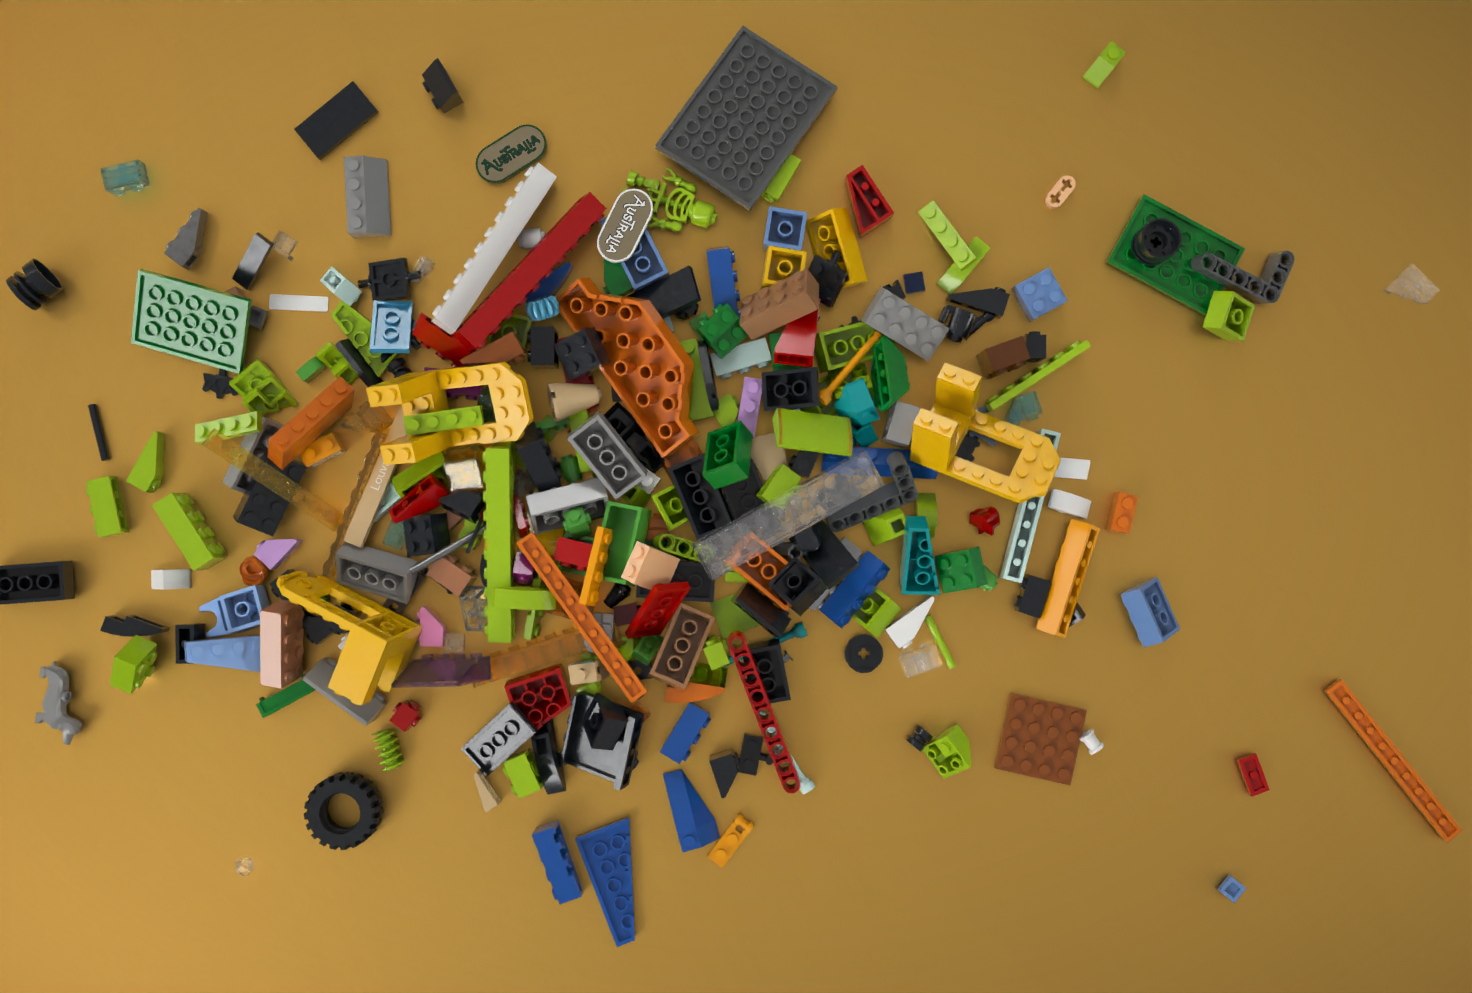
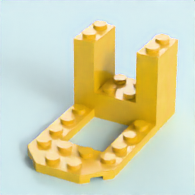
(426, 393)
(942, 429)
(375, 647)

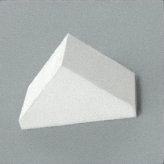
(171, 579)

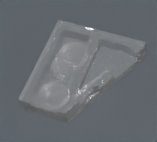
(1413, 285)

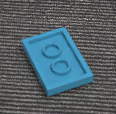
(391, 327)

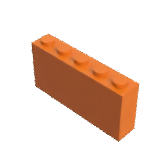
(310, 423)

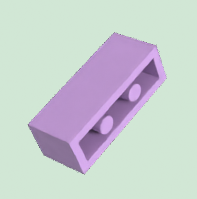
(750, 403)

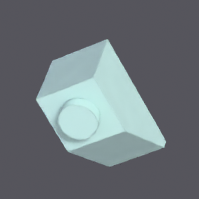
(341, 286)

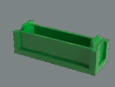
(284, 698)

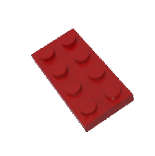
(657, 609)

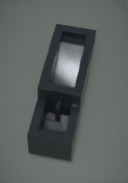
(131, 626)

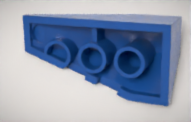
(691, 816)

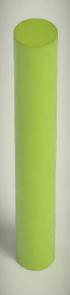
(940, 642)

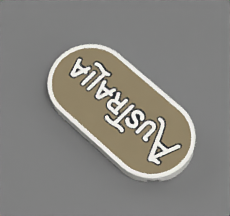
(625, 225)

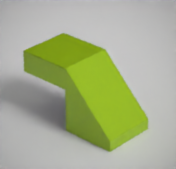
(337, 363)

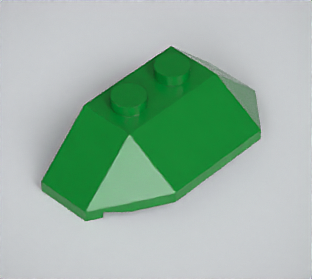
(888, 374)

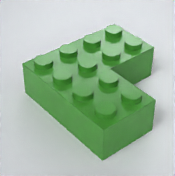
(628, 527)

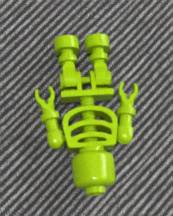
(700, 213)

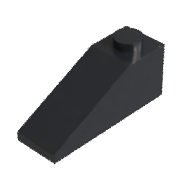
(984, 301)

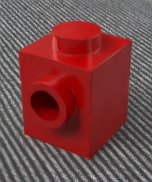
(406, 715)

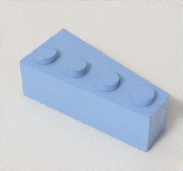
(230, 652)

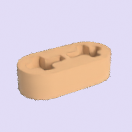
(1057, 189)

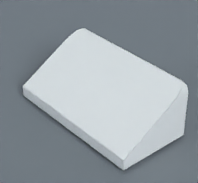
(1073, 468)

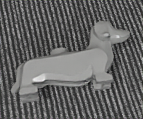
(56, 702)

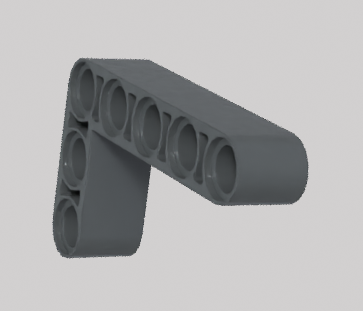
(1244, 279)
(880, 501)

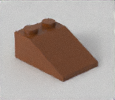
(504, 349)

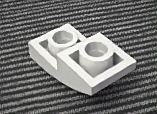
(1069, 503)

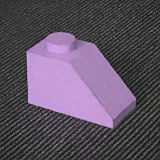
(275, 552)

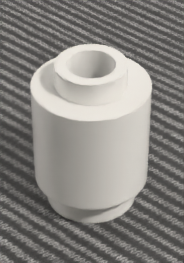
(530, 237)

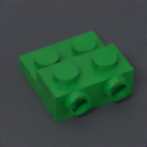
(721, 330)

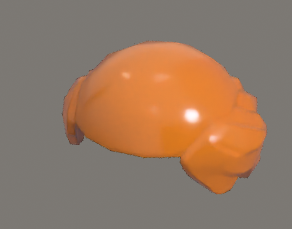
(253, 571)

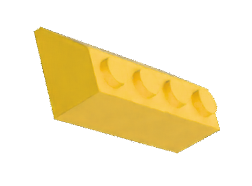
(835, 232)

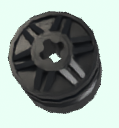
(1164, 237)
(34, 284)

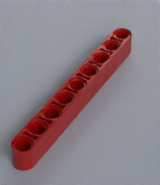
(764, 721)

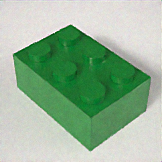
(727, 455)

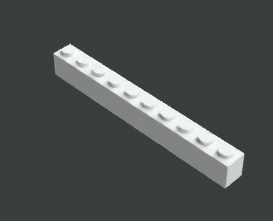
(493, 249)

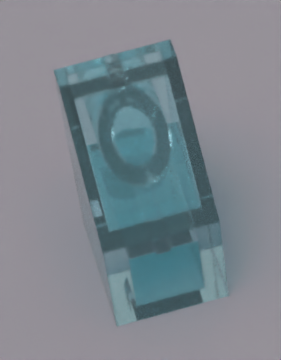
(1023, 408)

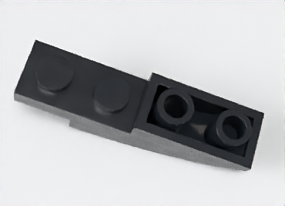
(548, 759)

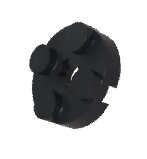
(871, 661)

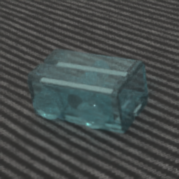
(125, 177)

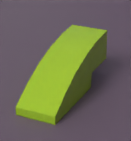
(954, 276)
(523, 598)

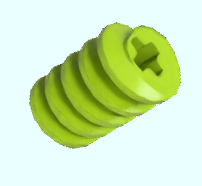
(388, 749)

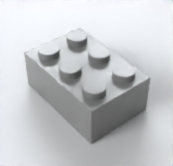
(900, 424)

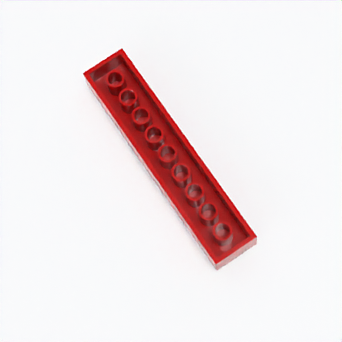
(529, 271)

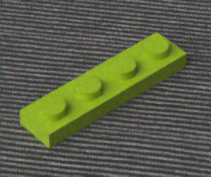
(947, 235)
(443, 420)
(230, 426)

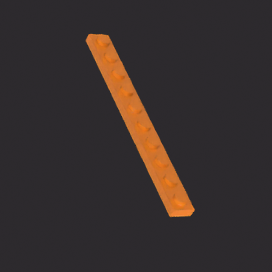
(582, 617)
(1393, 760)

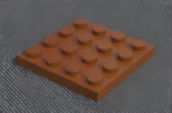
(1040, 739)

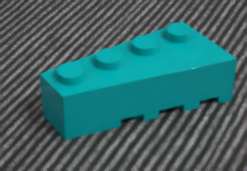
(917, 560)

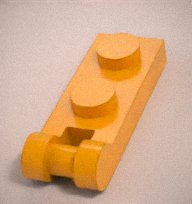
(730, 840)

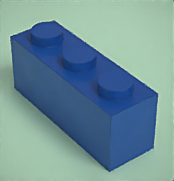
(685, 732)

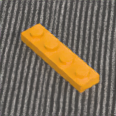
(595, 567)

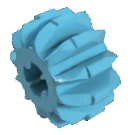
(542, 308)

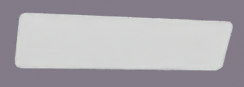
(298, 302)

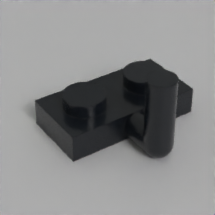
(752, 754)

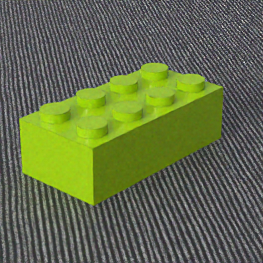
(189, 531)

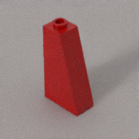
(798, 341)

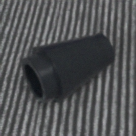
(617, 594)

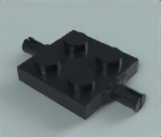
(829, 277)
(389, 279)

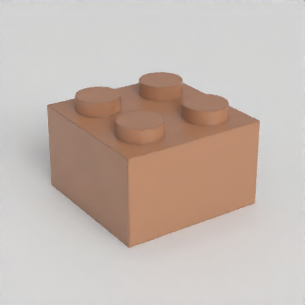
(453, 574)

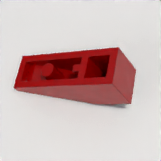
(420, 499)

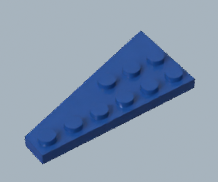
(609, 866)

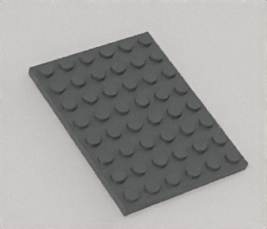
(746, 118)

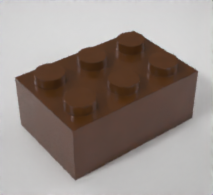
(1003, 357)

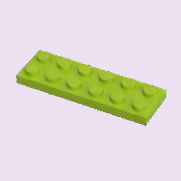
(1040, 372)

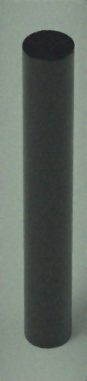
(98, 432)

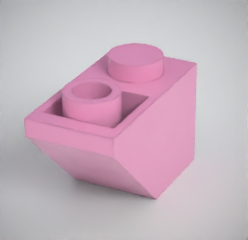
(432, 628)

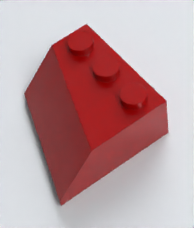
(440, 340)
(540, 694)

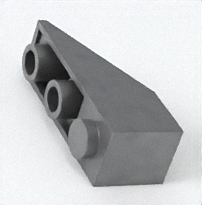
(188, 243)

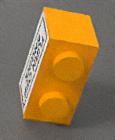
(323, 450)

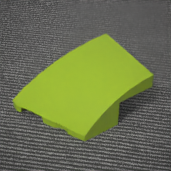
(261, 389)

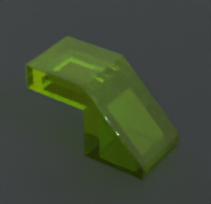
(703, 674)

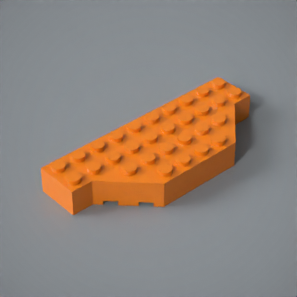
(646, 360)

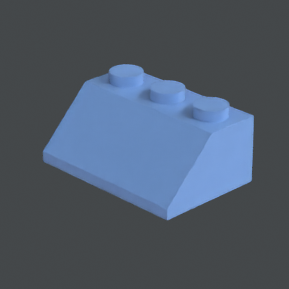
(1150, 612)

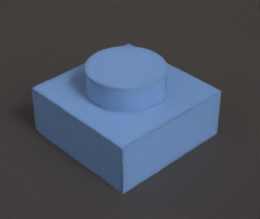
(1231, 888)

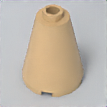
(571, 398)

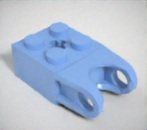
(232, 612)

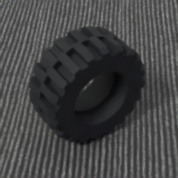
(321, 822)

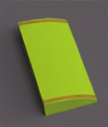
(813, 432)

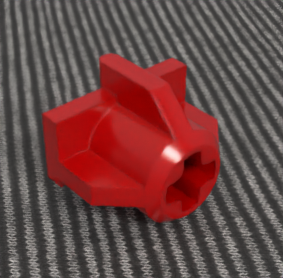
(985, 519)

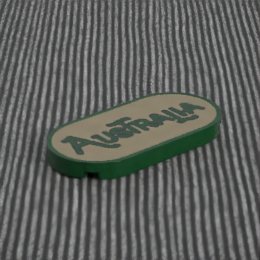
(511, 154)

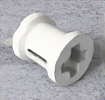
(1091, 741)

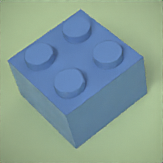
(785, 228)
(1039, 294)

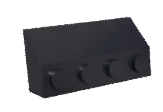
(702, 503)

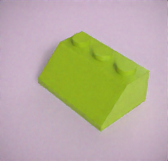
(413, 475)

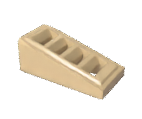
(487, 794)

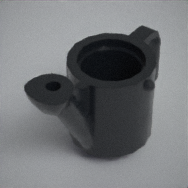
(962, 322)

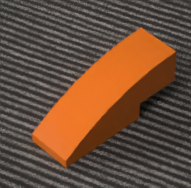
(692, 693)

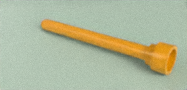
(826, 393)

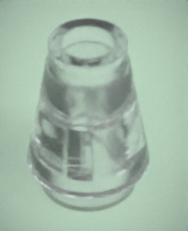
(423, 265)

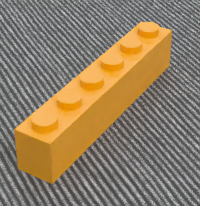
(1068, 578)

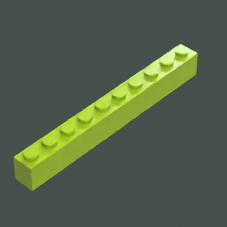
(499, 538)

